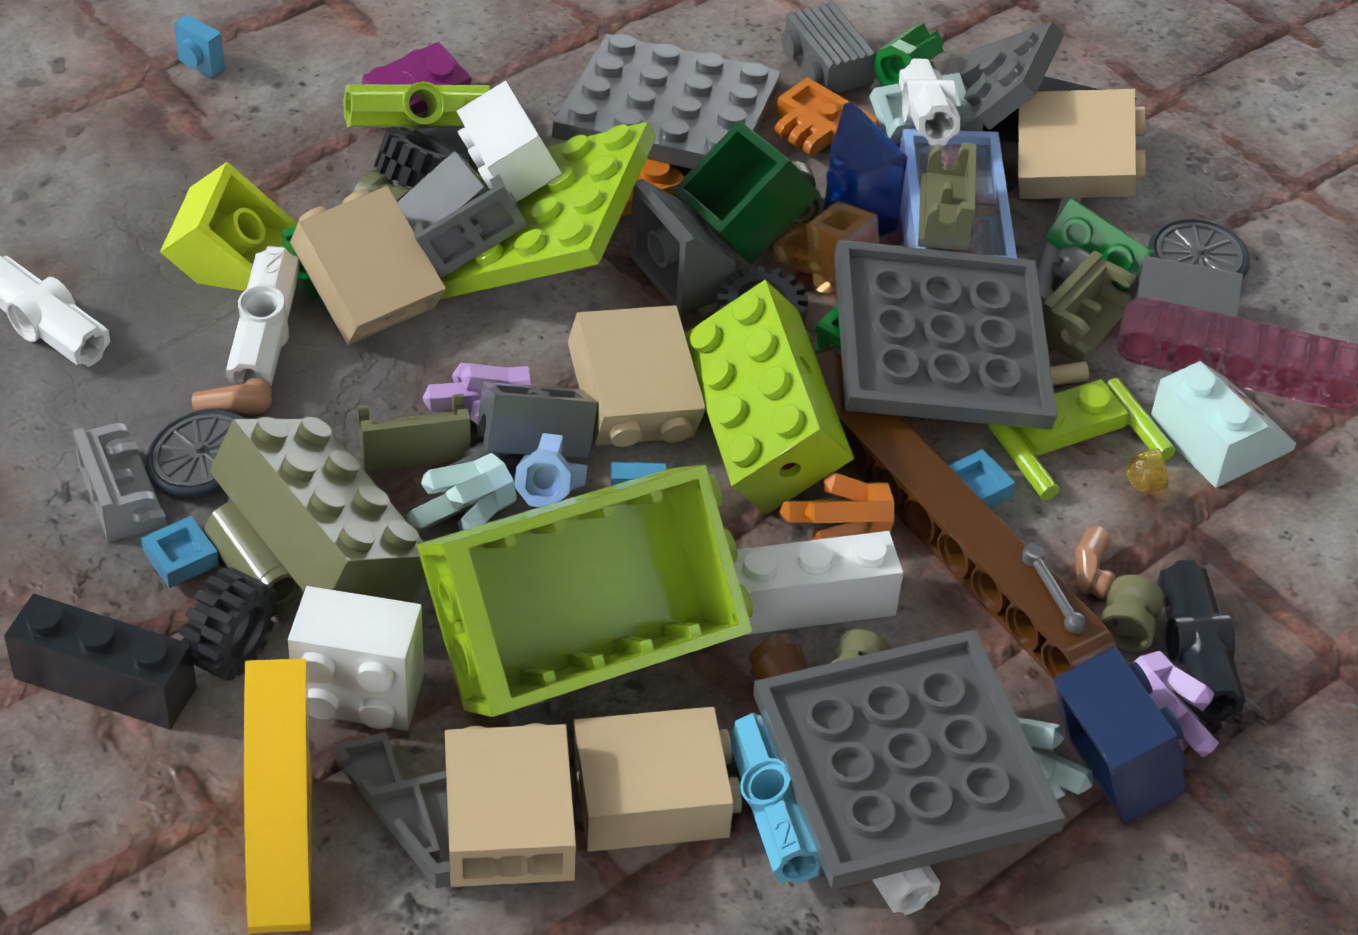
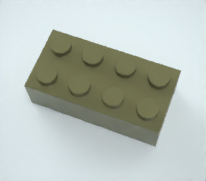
(318, 508)

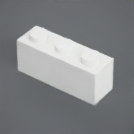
(506, 142)
(821, 581)

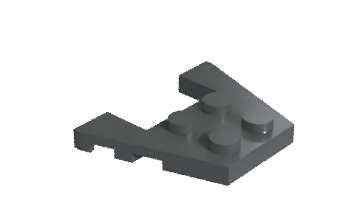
(1006, 74)
(418, 806)

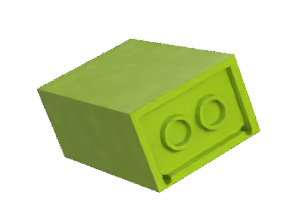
(586, 589)

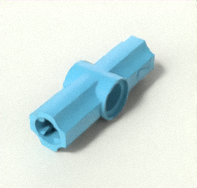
(772, 802)

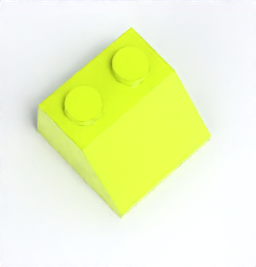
(223, 229)

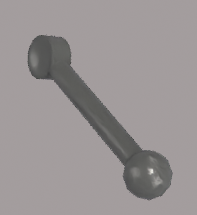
(1033, 556)

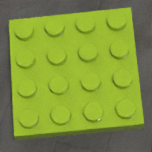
(567, 217)

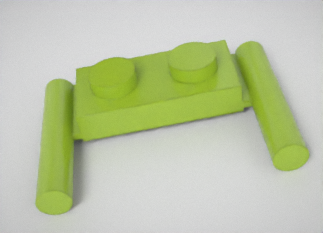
(1081, 415)

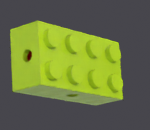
(766, 398)

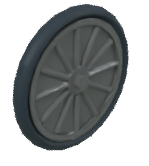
(1200, 244)
(185, 451)

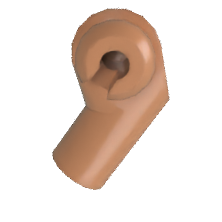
(243, 399)
(1087, 562)

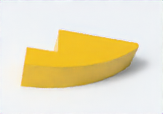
(277, 796)

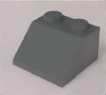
(676, 249)

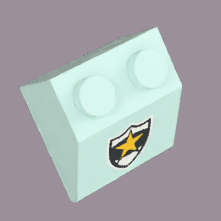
(1216, 424)

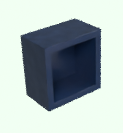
(1122, 733)

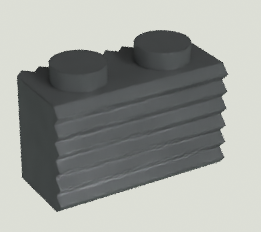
(828, 48)

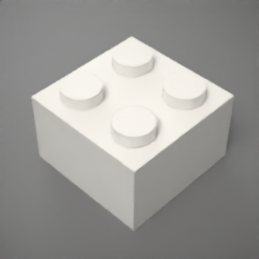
(360, 656)

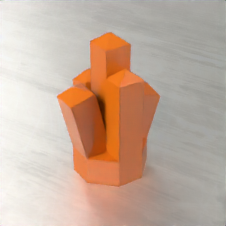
(863, 511)

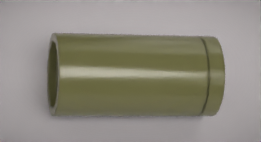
(246, 551)

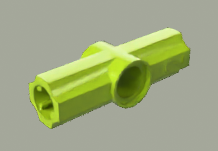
(389, 105)

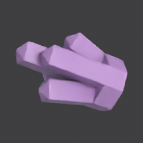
(468, 381)
(1168, 688)

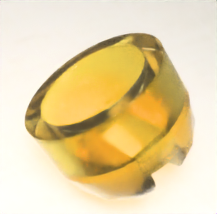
(1148, 471)

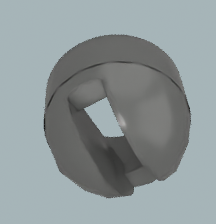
(1072, 259)

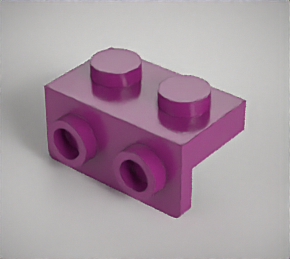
(428, 64)

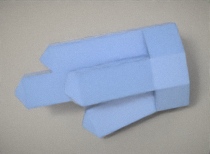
(546, 475)

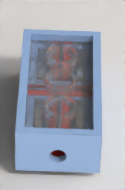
(992, 221)

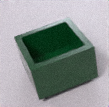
(746, 192)

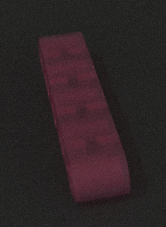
(1242, 350)

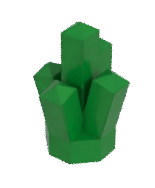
(898, 54)

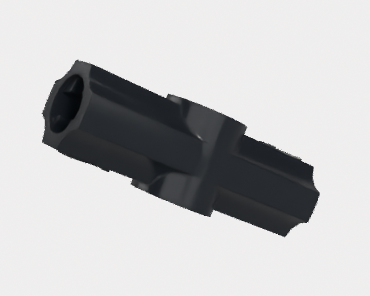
(1201, 637)

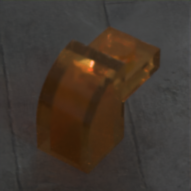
(813, 244)

